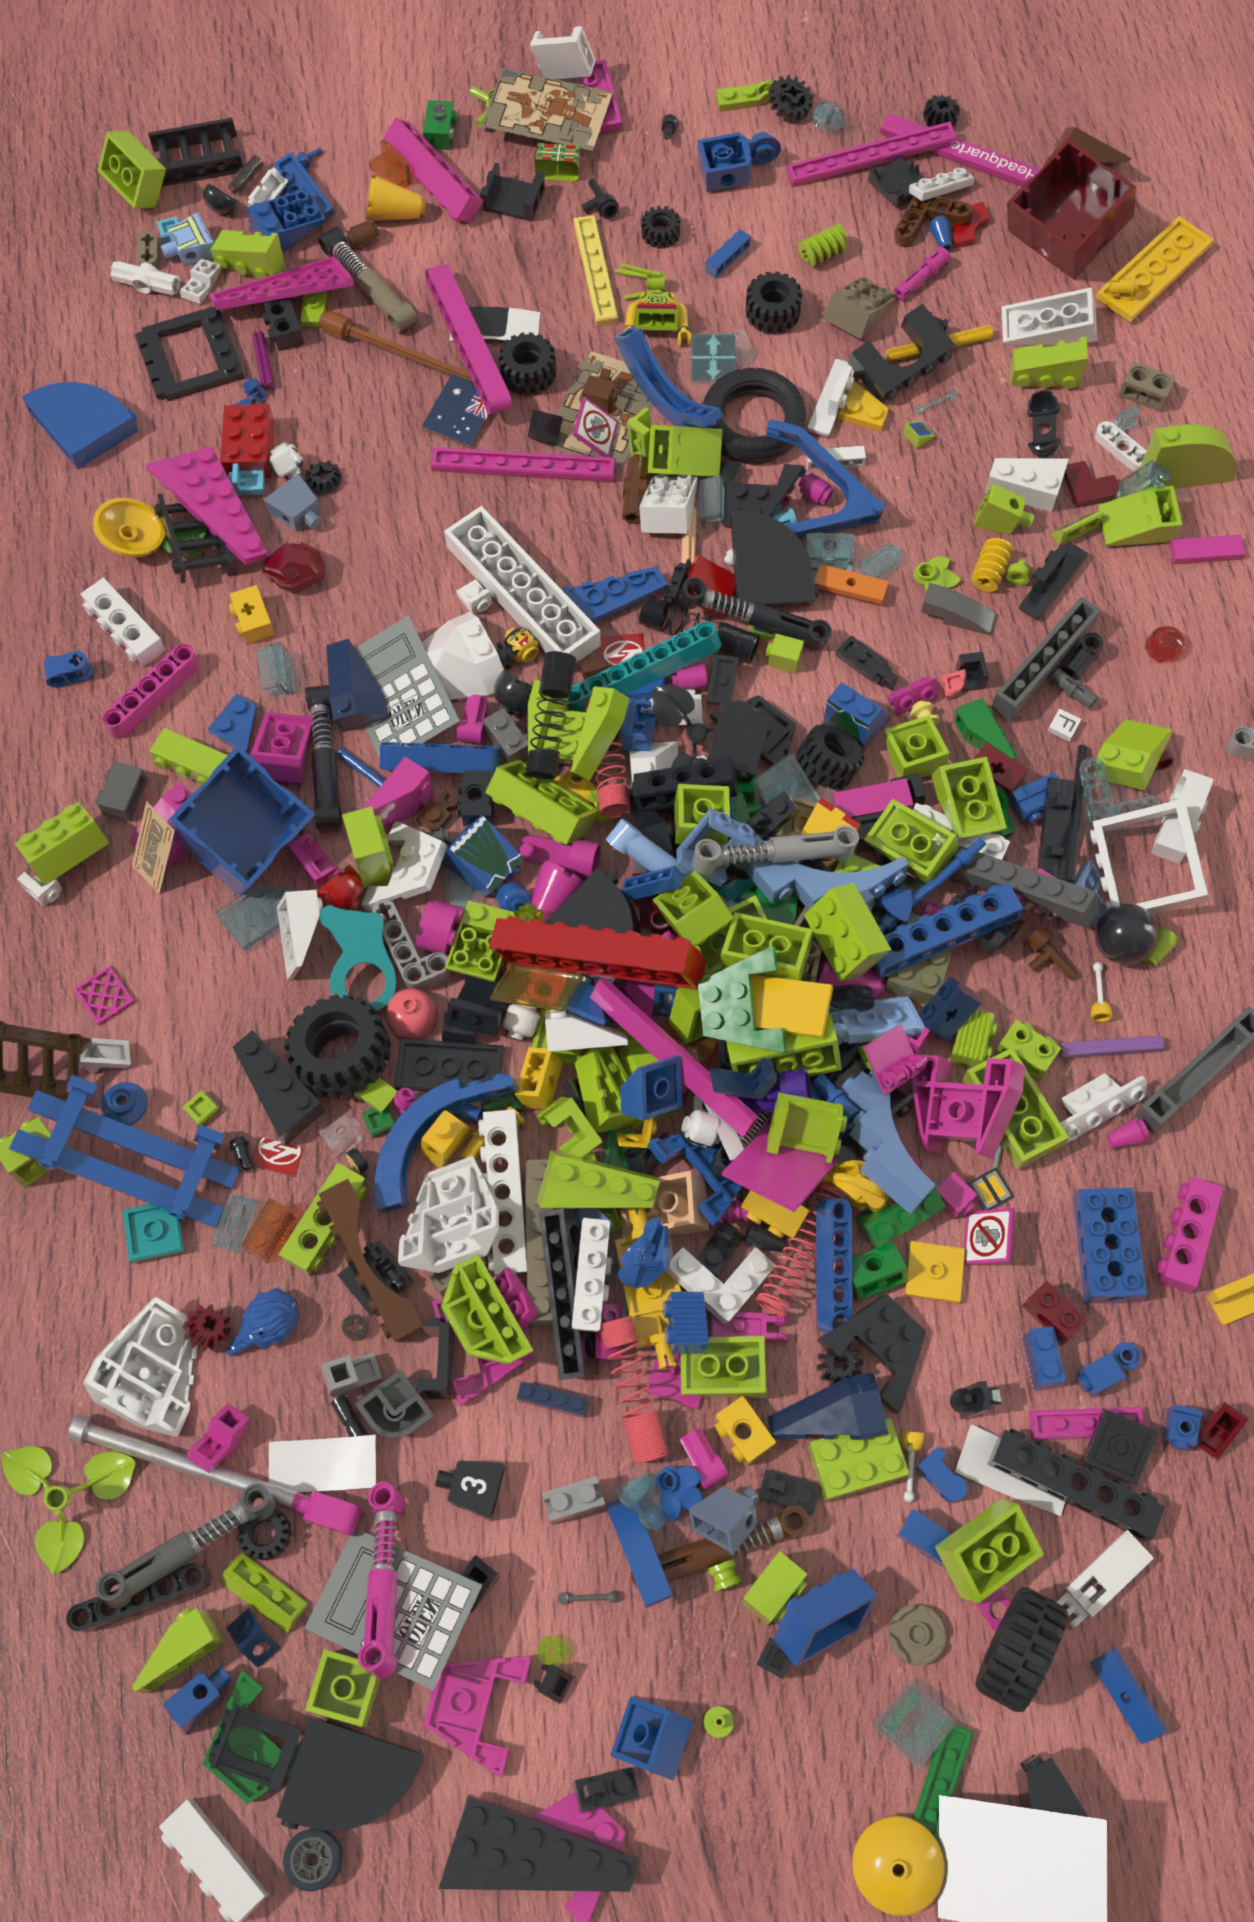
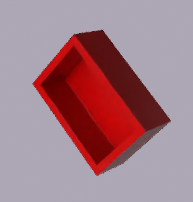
(247, 438)

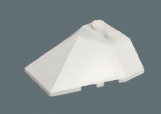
(464, 658)
(452, 1219)
(146, 1371)

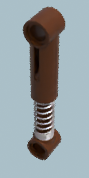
(706, 1554)

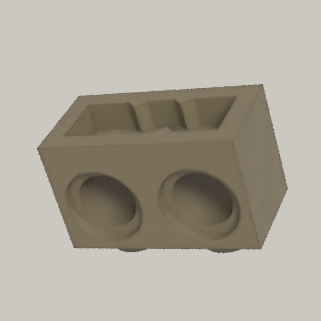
(1147, 386)

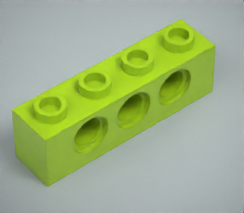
(309, 1226)

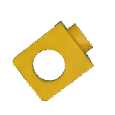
(641, 1141)

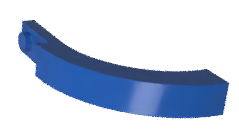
(658, 387)
(414, 1123)

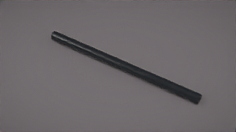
(1075, 820)

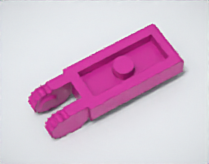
(750, 1325)

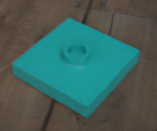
(151, 1233)

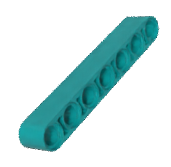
(650, 664)

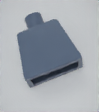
(294, 505)
(725, 1517)

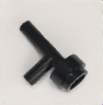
(604, 203)

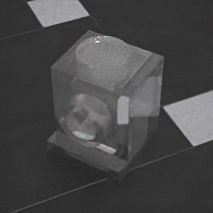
(342, 1143)

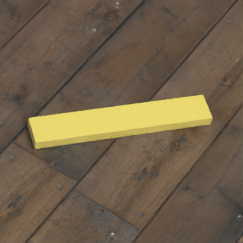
(595, 270)

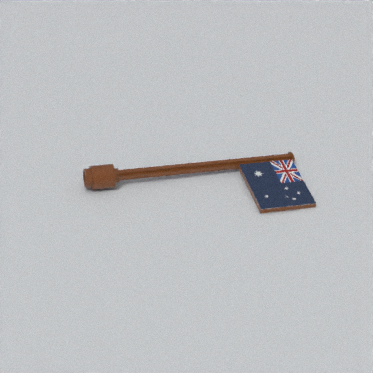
(457, 411)

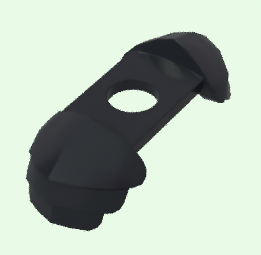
(1043, 411)

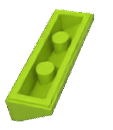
(264, 1592)

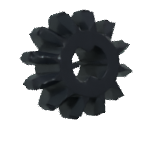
(941, 110)
(838, 1374)

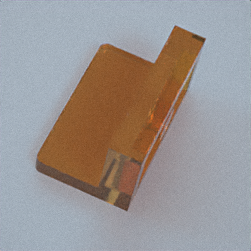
(391, 166)

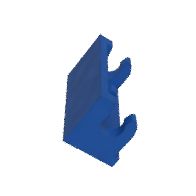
(638, 726)

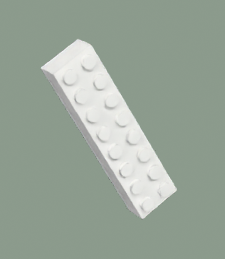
(521, 585)

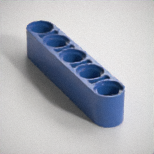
(440, 757)
(826, 1254)

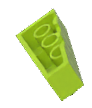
(592, 1184)

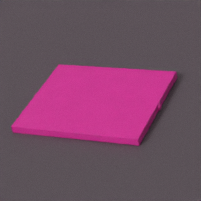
(780, 1177)

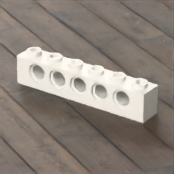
(505, 1123)

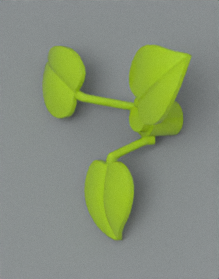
(55, 1541)

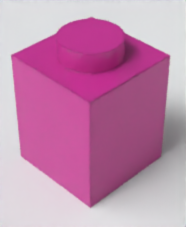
(956, 1196)

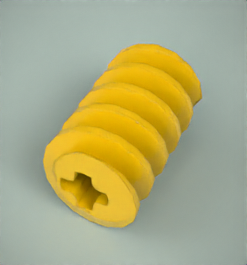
(991, 564)

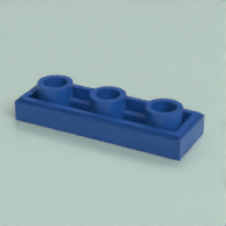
(1128, 1696)

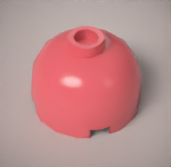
(411, 1014)

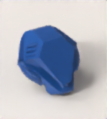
(647, 1256)

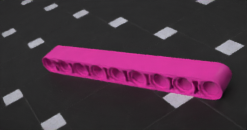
(468, 339)

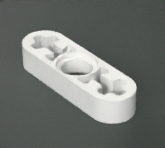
(1120, 437)

